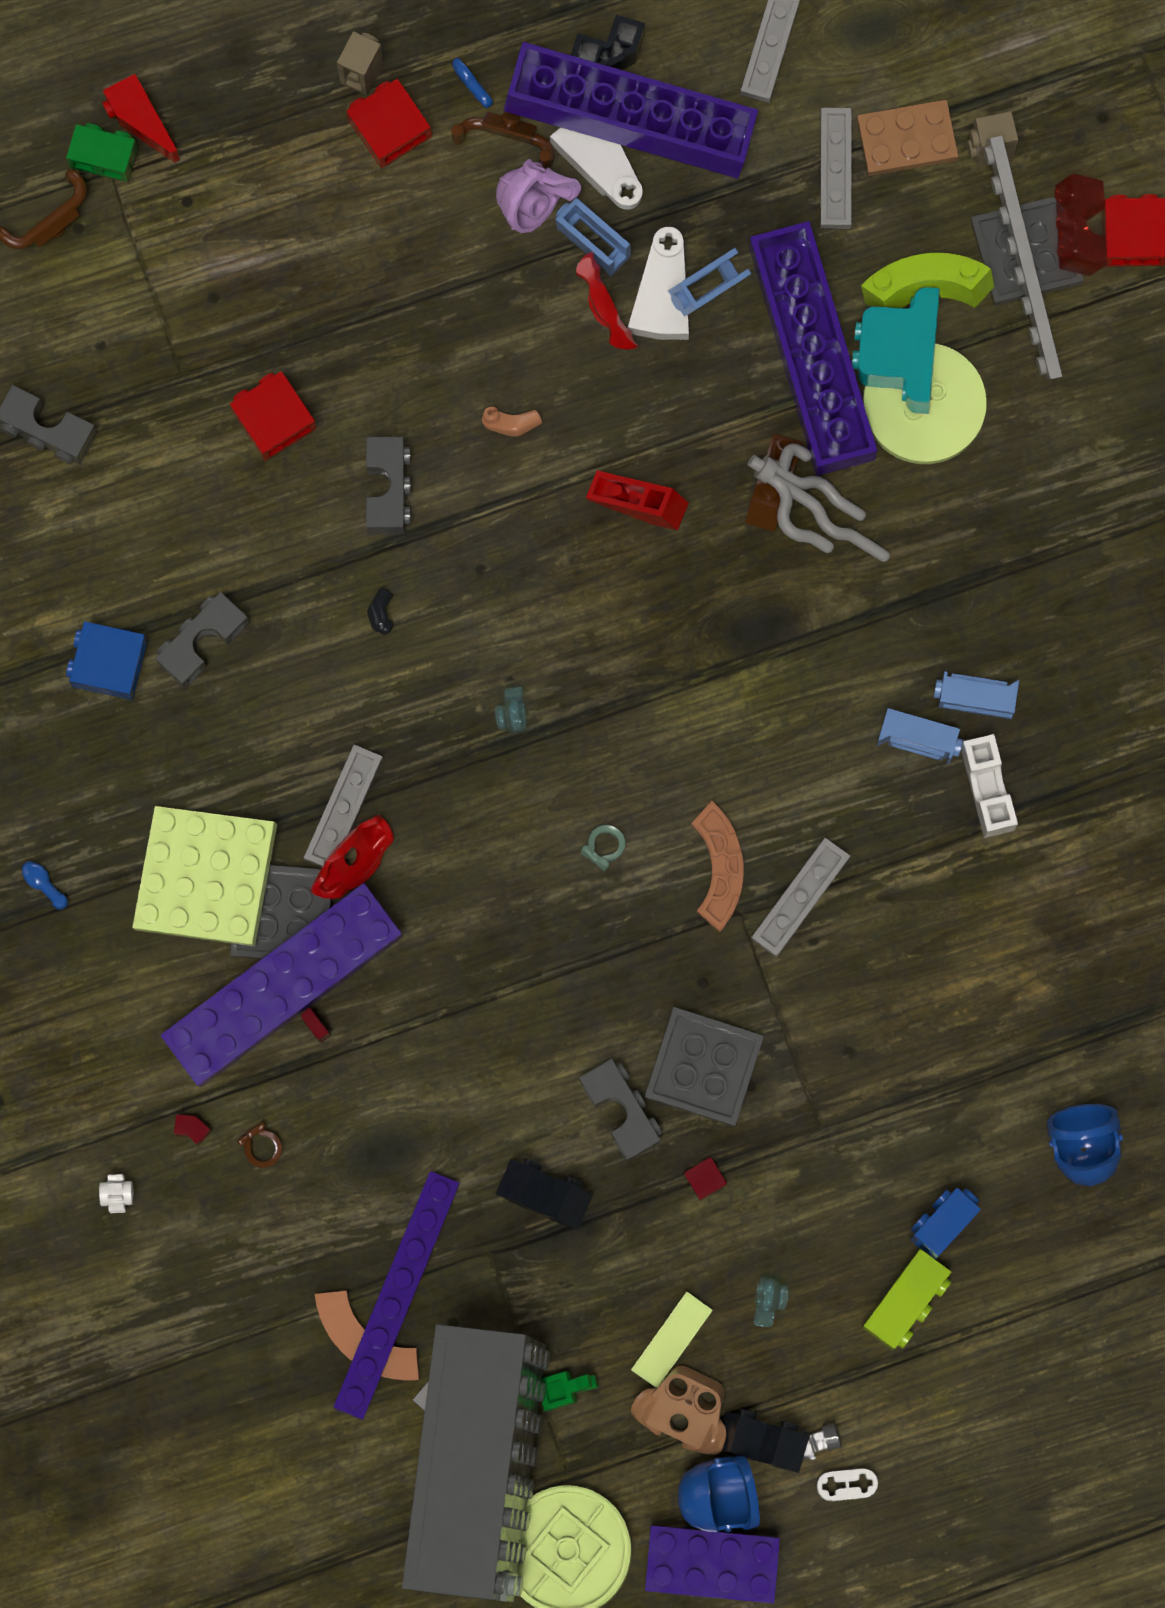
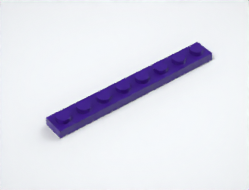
(396, 1296)

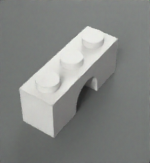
(987, 786)

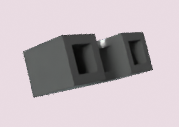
(68, 439)
(388, 512)
(217, 618)
(609, 1084)

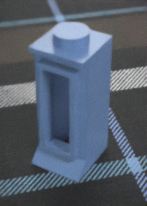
(571, 214)
(684, 300)
(976, 695)
(920, 736)

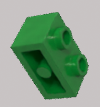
(102, 152)

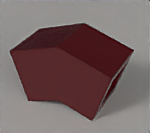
(191, 1127)

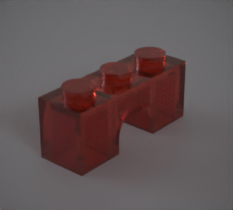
(1078, 247)

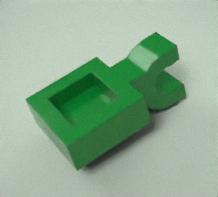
(562, 1389)

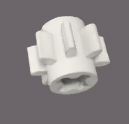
(116, 1193)

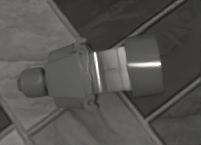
(824, 1439)

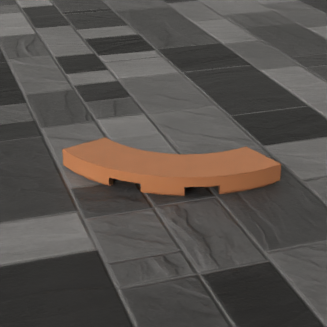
(726, 866)
(347, 1334)

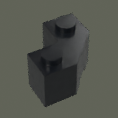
(619, 50)
(534, 1190)
(764, 1442)

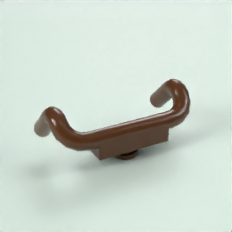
(506, 126)
(55, 222)

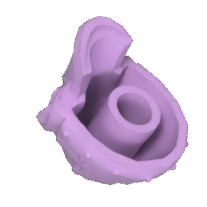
(531, 194)

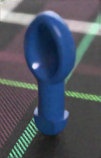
(471, 83)
(38, 878)

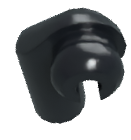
(377, 613)

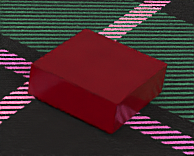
(315, 1025)
(705, 1179)

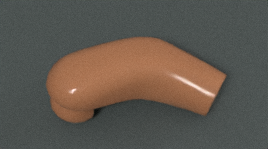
(510, 424)

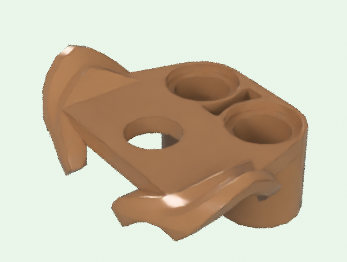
(657, 1406)

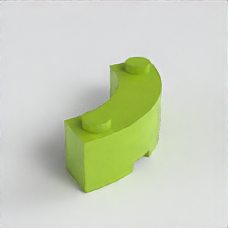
(953, 274)

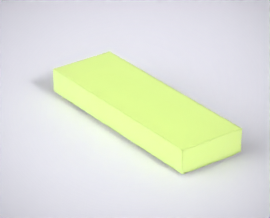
(671, 1340)

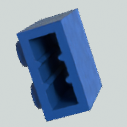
(107, 660)
(950, 1218)

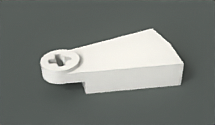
(600, 164)
(653, 309)

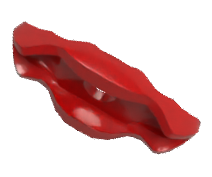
(602, 304)
(370, 842)

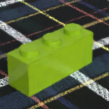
(908, 1301)

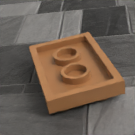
(907, 138)

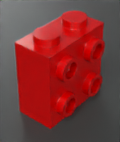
(388, 122)
(1134, 230)
(272, 415)

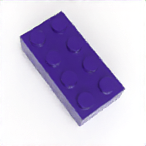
(712, 1564)

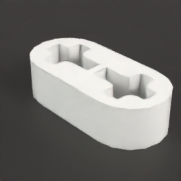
(847, 1476)

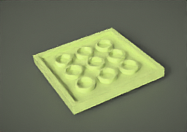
(204, 876)

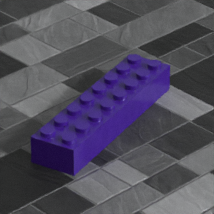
(630, 110)
(812, 348)
(282, 985)

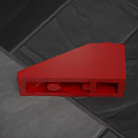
(137, 115)
(638, 499)

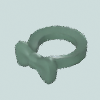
(603, 862)

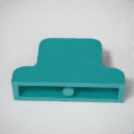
(900, 348)

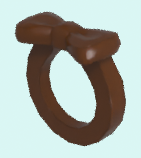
(245, 1141)

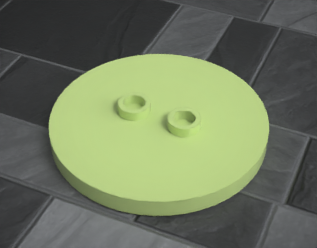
(953, 416)
(573, 1549)

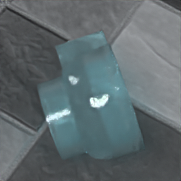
(512, 713)
(769, 1298)

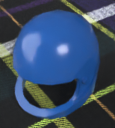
(1090, 1128)
(715, 1495)

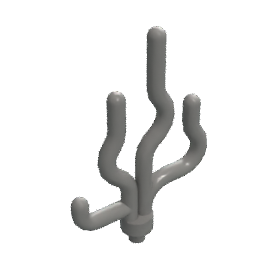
(791, 487)

